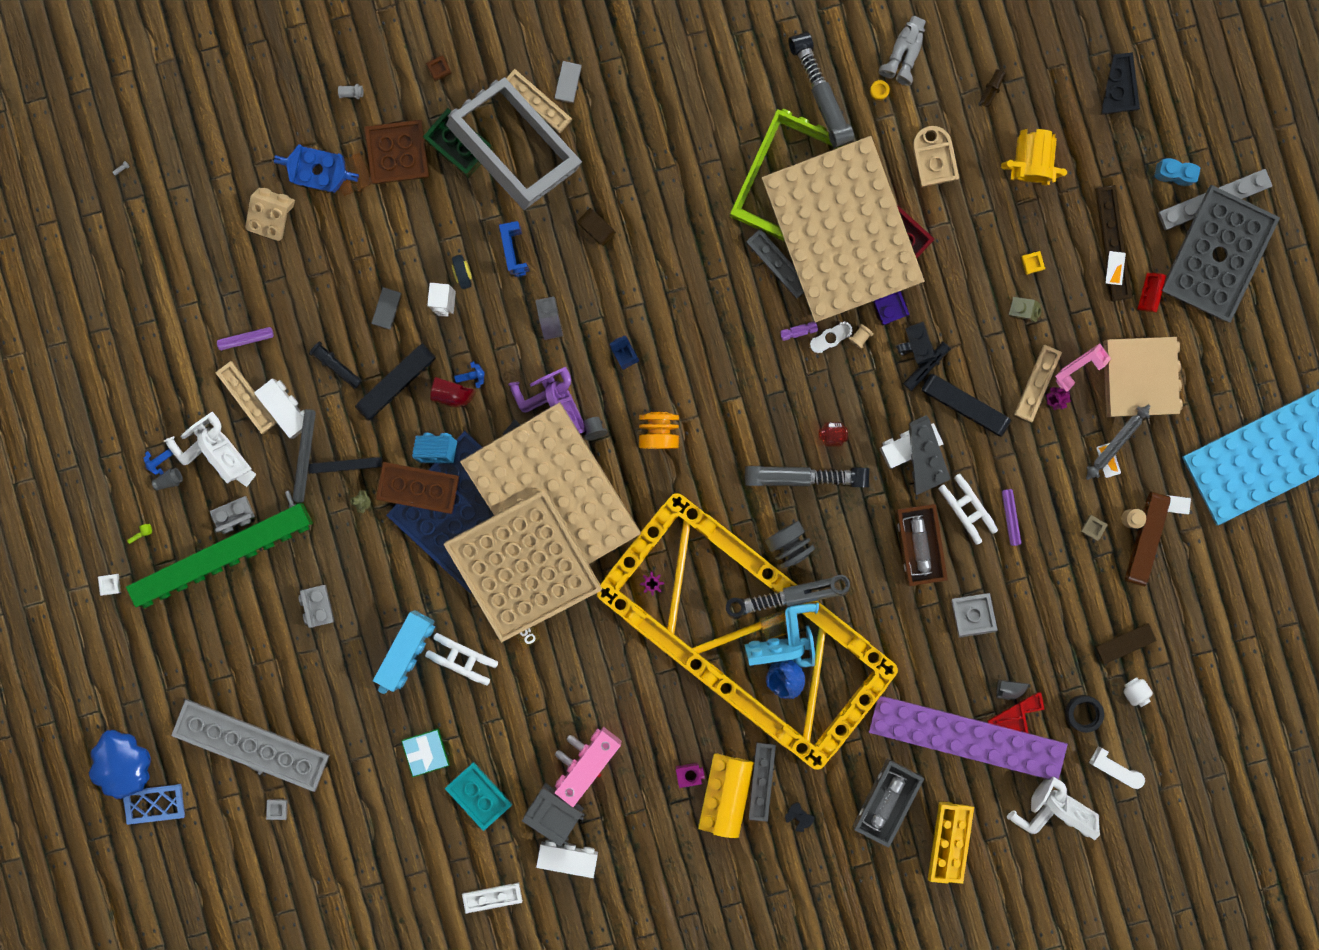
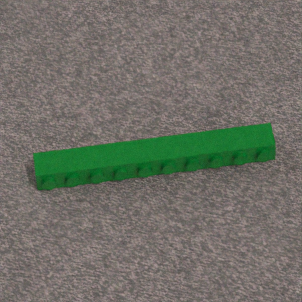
(219, 555)

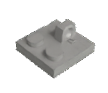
(974, 615)

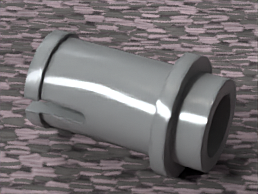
(350, 91)

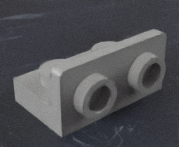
(232, 514)
(316, 606)

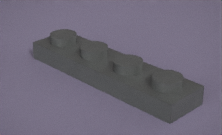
(776, 262)
(762, 781)

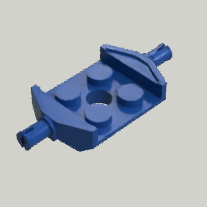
(304, 159)

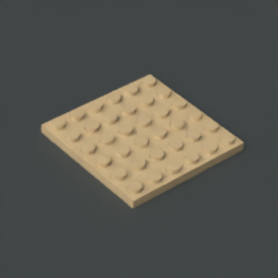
(523, 565)

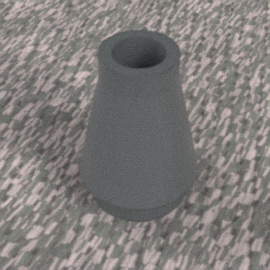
(168, 479)

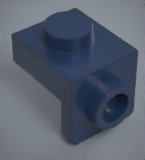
(624, 352)

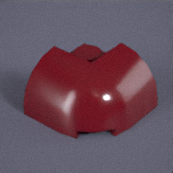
(451, 393)

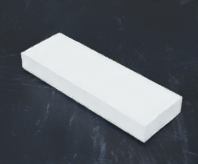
(492, 898)

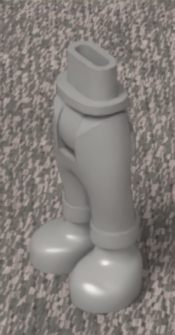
(909, 40)

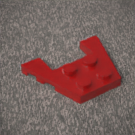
(1015, 716)

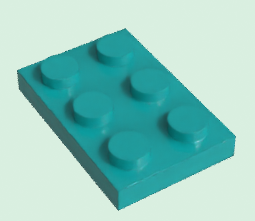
(478, 796)

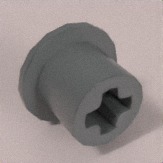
(594, 429)

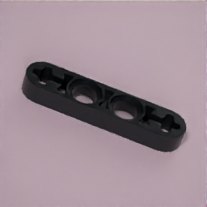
(345, 465)

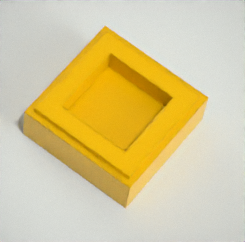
(1032, 262)

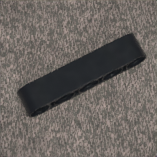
(395, 382)
(966, 405)

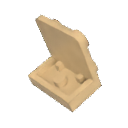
(268, 213)

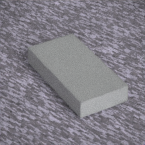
(568, 82)

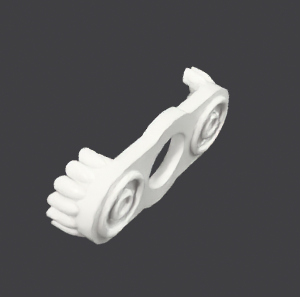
(841, 331)

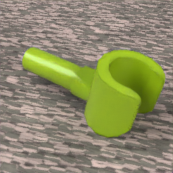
(144, 531)

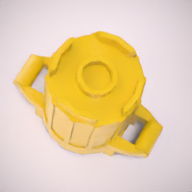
(1035, 158)

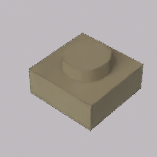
(1093, 528)

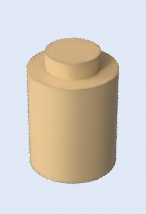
(1133, 518)

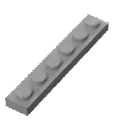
(1240, 188)

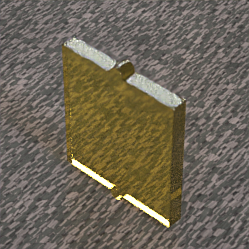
(774, 625)

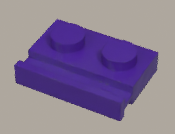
(891, 308)

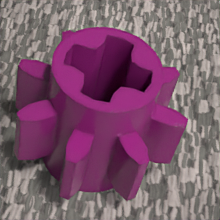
(1058, 398)
(656, 587)

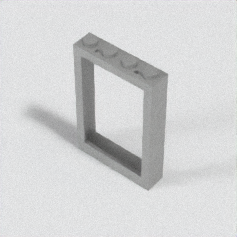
(522, 196)

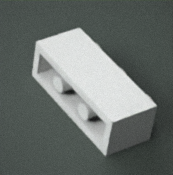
(441, 299)
(281, 407)
(900, 450)
(567, 859)

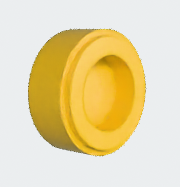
(879, 90)

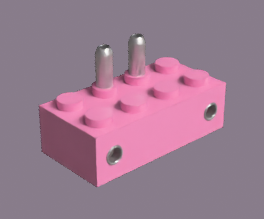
(587, 767)

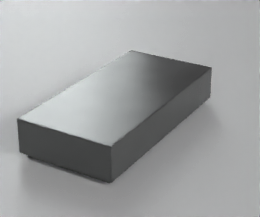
(386, 308)

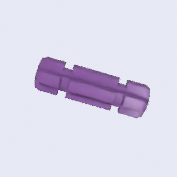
(798, 331)

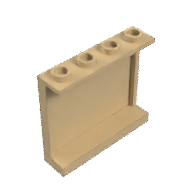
(1142, 374)

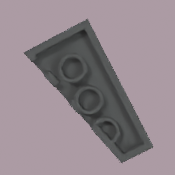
(927, 459)

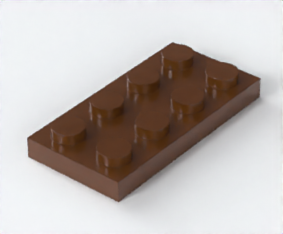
(417, 487)

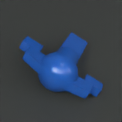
(479, 373)
(150, 465)

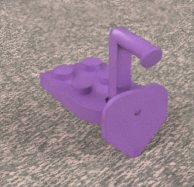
(553, 394)

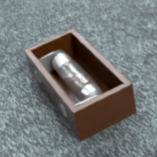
(921, 545)

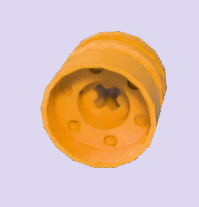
(659, 431)

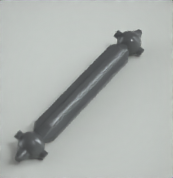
(1119, 440)

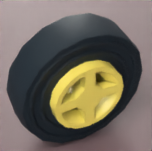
(461, 271)

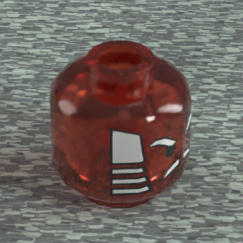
(833, 434)

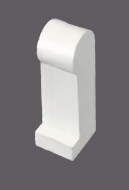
(1131, 778)

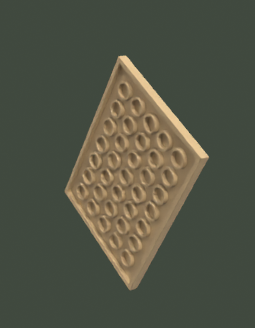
(843, 229)
(554, 457)

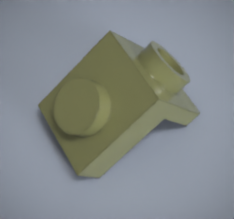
(1025, 309)

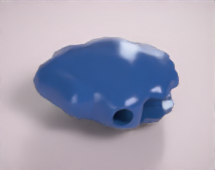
(119, 764)

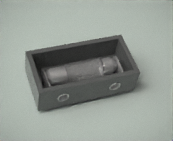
(888, 802)

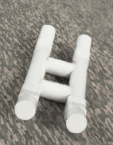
(956, 506)
(466, 670)

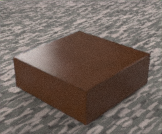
(438, 68)

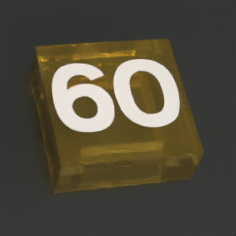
(528, 637)

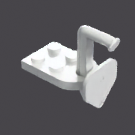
(214, 446)
(1061, 805)

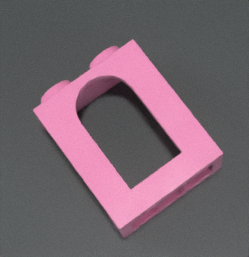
(1096, 354)

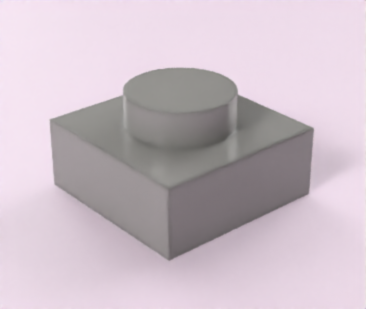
(276, 809)

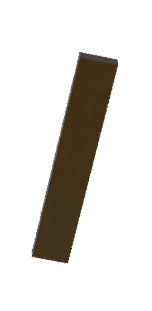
(1112, 236)

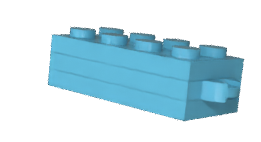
(403, 651)

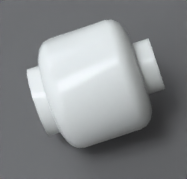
(1138, 692)

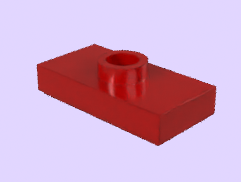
(1151, 292)

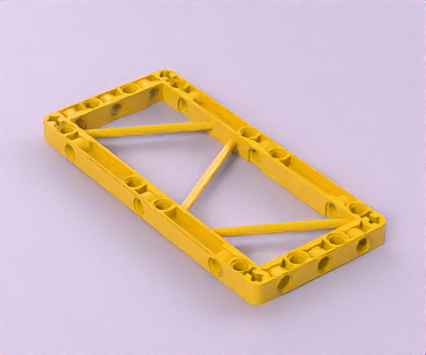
(711, 676)

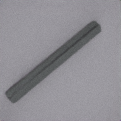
(304, 455)

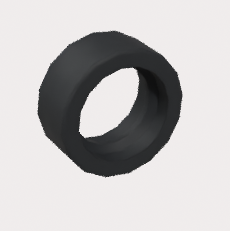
(1070, 716)

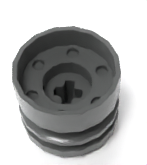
(790, 545)

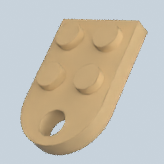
(935, 158)

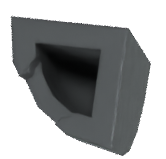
(1010, 689)

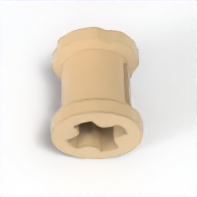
(861, 336)

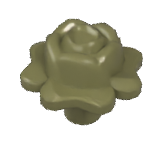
(361, 501)

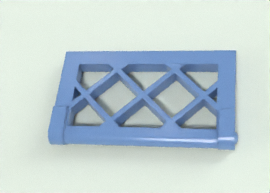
(164, 816)

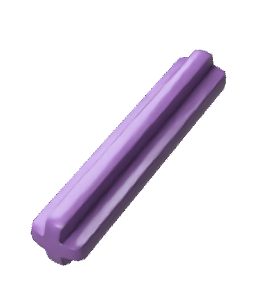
(245, 338)
(1011, 517)

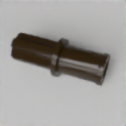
(992, 87)

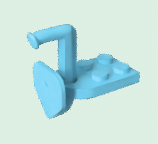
(786, 649)

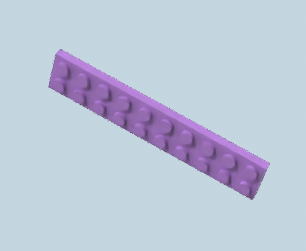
(968, 738)

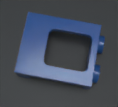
(508, 230)

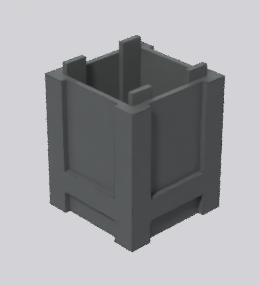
(552, 815)

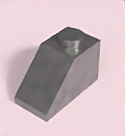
(549, 318)

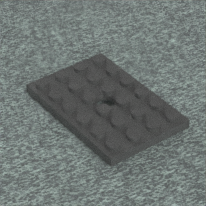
(1243, 234)

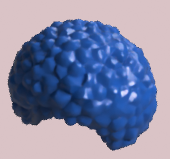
(785, 679)

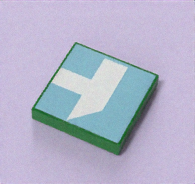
(425, 752)

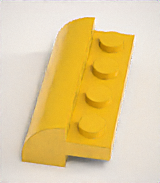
(726, 796)
(950, 843)

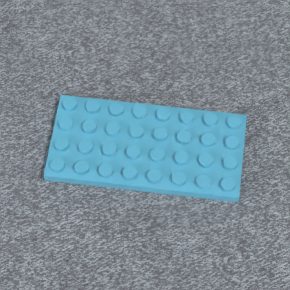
(1258, 459)

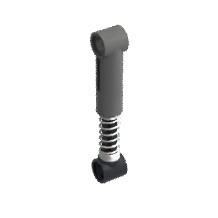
(839, 131)
(804, 476)
(790, 596)

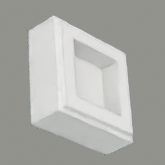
(109, 584)

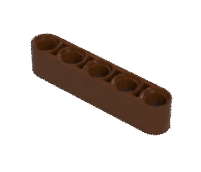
(1147, 539)

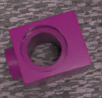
(683, 781)

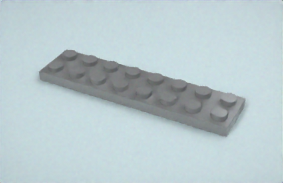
(250, 745)

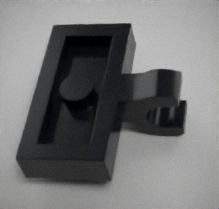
(919, 344)

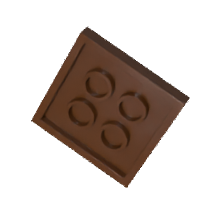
(396, 152)

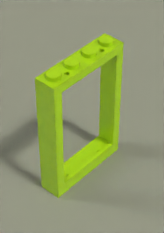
(800, 124)

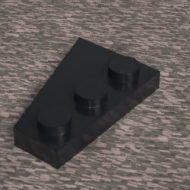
(1121, 86)

